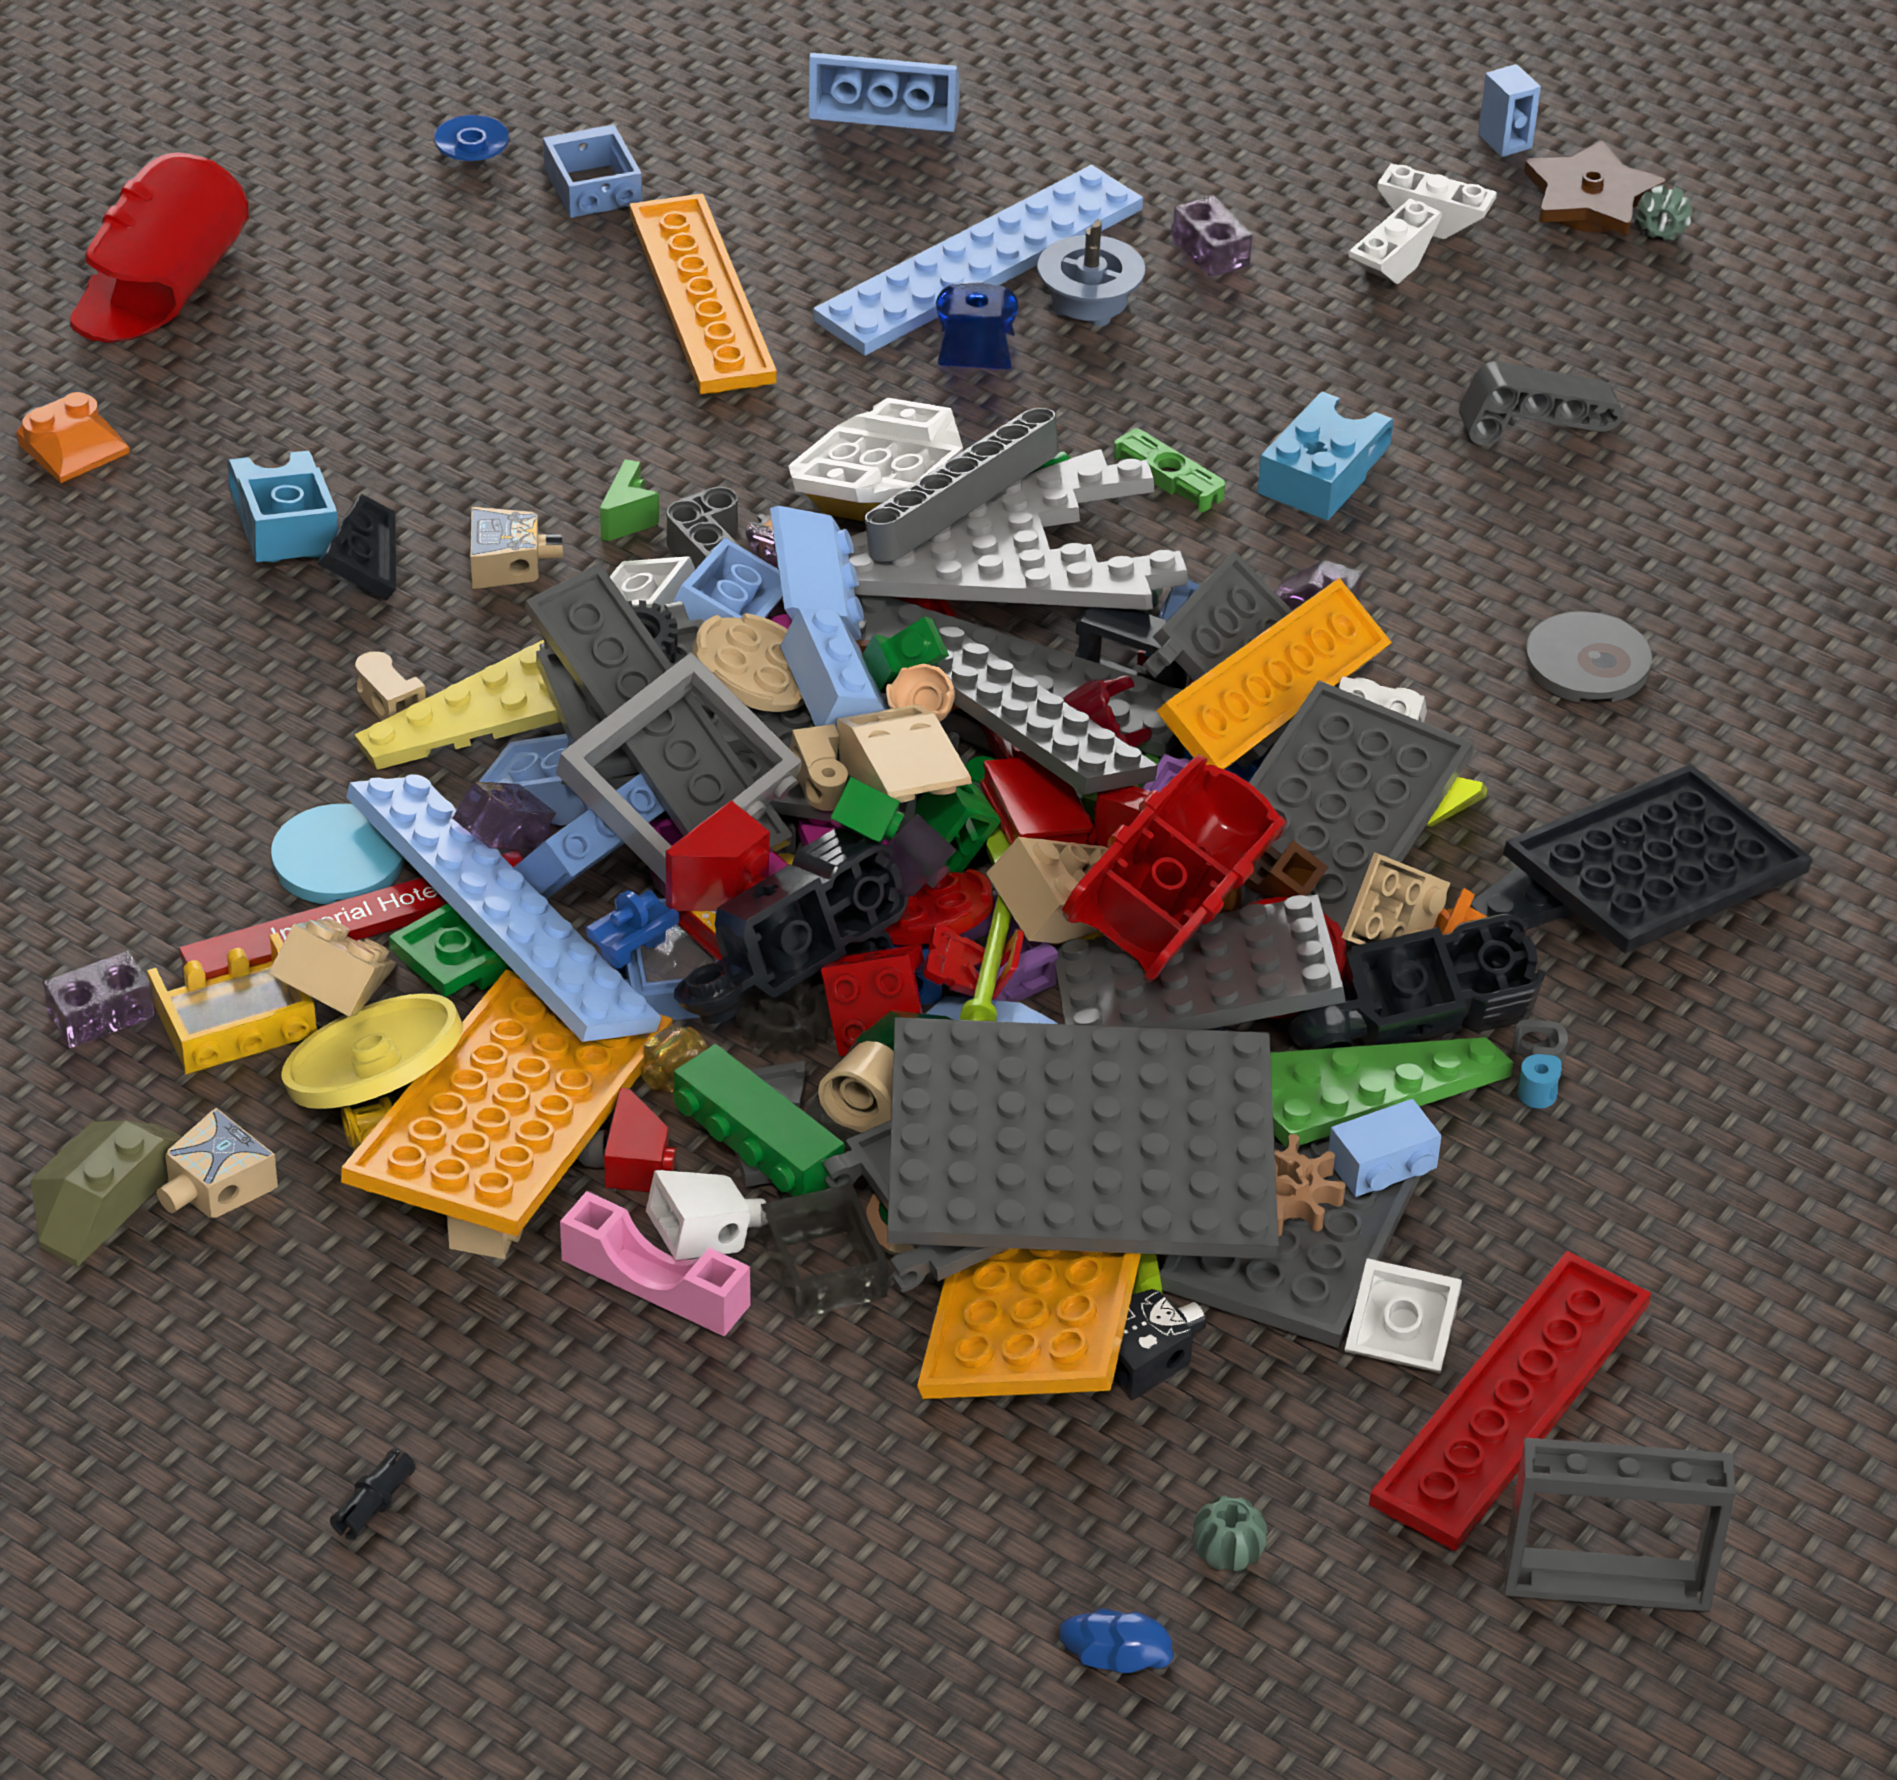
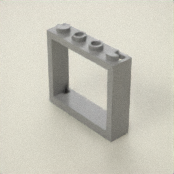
(688, 674)

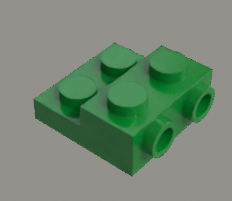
(447, 952)

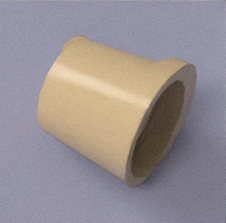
(860, 1087)

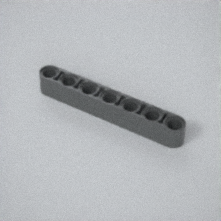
(961, 484)

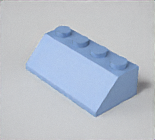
(883, 92)

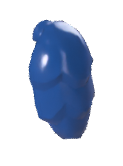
(1117, 1640)

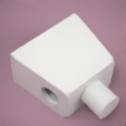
(700, 1213)

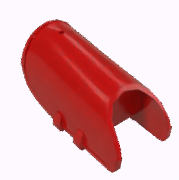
(158, 246)
(1175, 863)

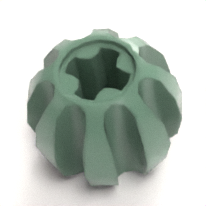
(1658, 222)
(1229, 1533)

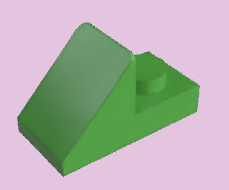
(628, 504)

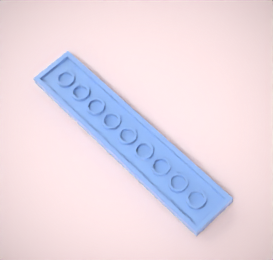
(984, 253)
(504, 909)

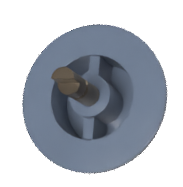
(1090, 275)

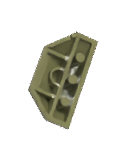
(98, 1184)

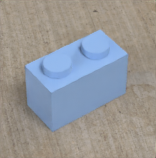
(1509, 110)
(1384, 1147)

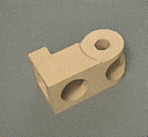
(384, 687)
(820, 773)

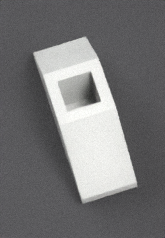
(1458, 202)
(1398, 242)

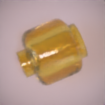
(668, 1052)

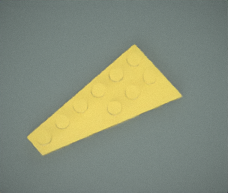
(496, 701)

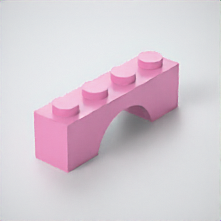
(608, 1245)

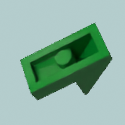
(910, 647)

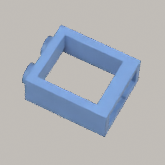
(602, 148)

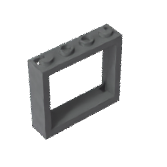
(1620, 1474)

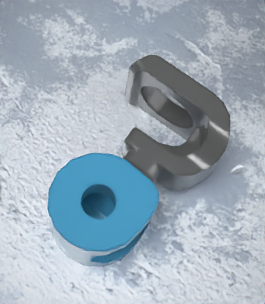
(1543, 1067)

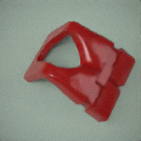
(954, 960)

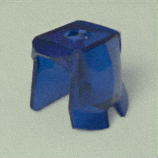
(976, 325)

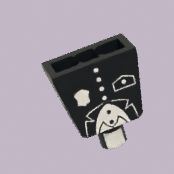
(1155, 1342)

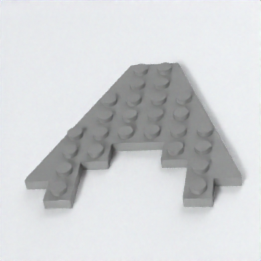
(1005, 556)

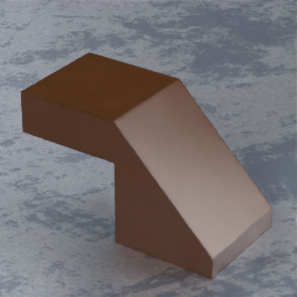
(1286, 873)

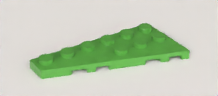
(1340, 1084)

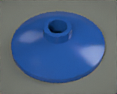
(471, 137)

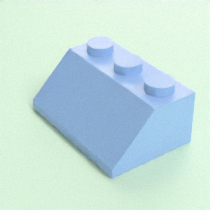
(816, 565)
(731, 584)
(829, 667)

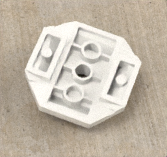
(875, 456)

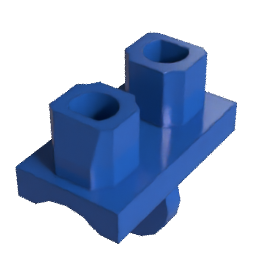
(634, 923)

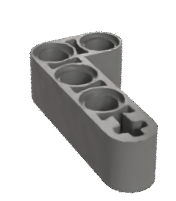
(1538, 395)
(701, 523)

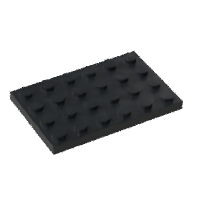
(1657, 857)

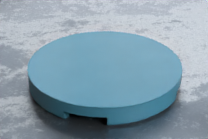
(333, 855)

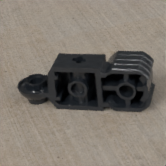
(796, 922)
(1429, 986)

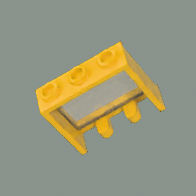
(233, 1012)

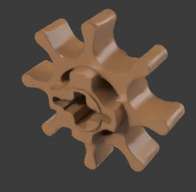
(1302, 1185)

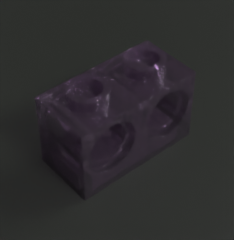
(1212, 236)
(504, 815)
(98, 999)

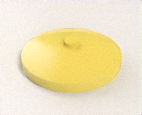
(372, 1051)

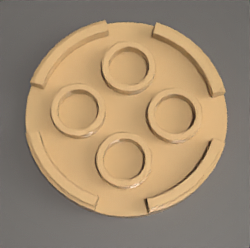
(749, 661)

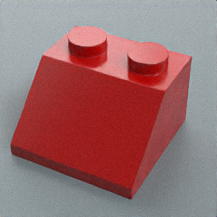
(717, 860)

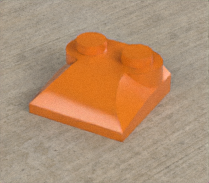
(70, 437)

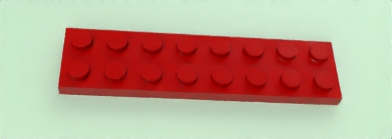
(1509, 1394)

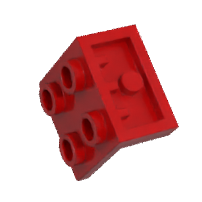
(869, 986)

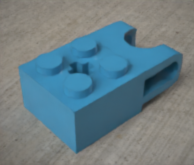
(1322, 457)
(283, 508)

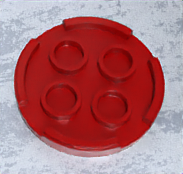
(956, 902)

